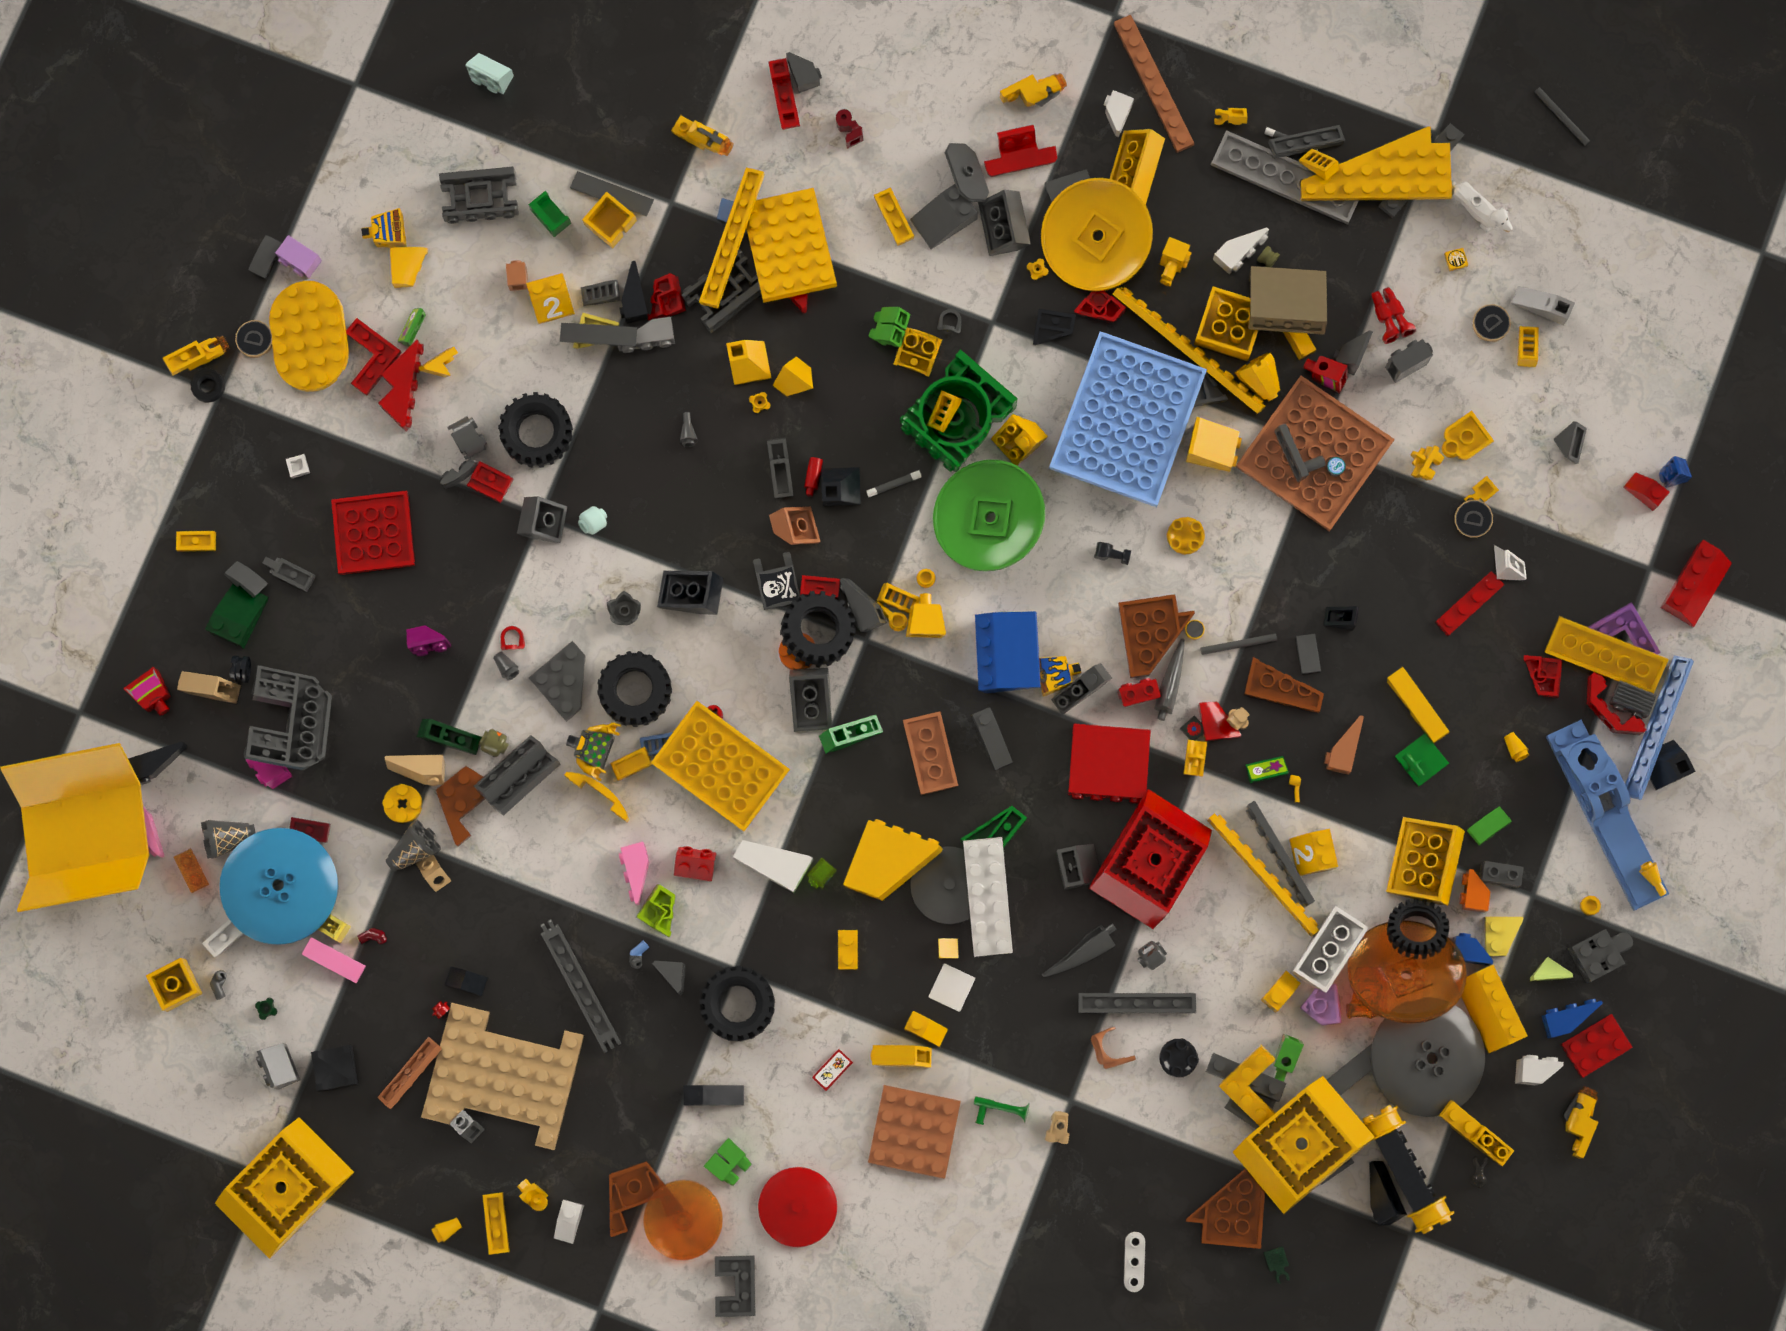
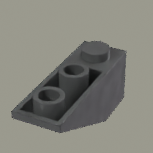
(865, 609)
(1081, 688)

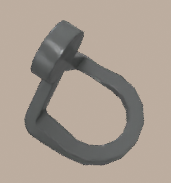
(941, 327)

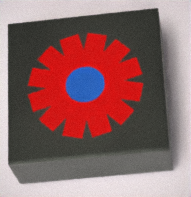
(1193, 729)

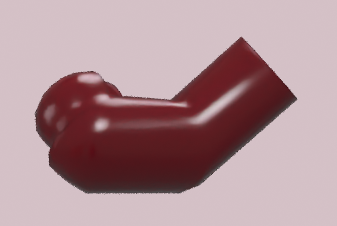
(374, 934)

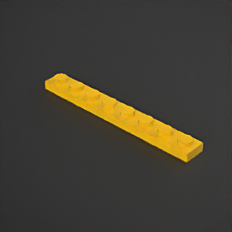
(731, 238)
(1267, 879)

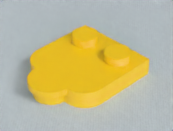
(1465, 438)

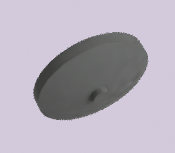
(942, 888)

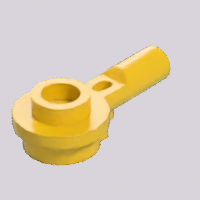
(897, 621)

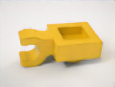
(1232, 115)

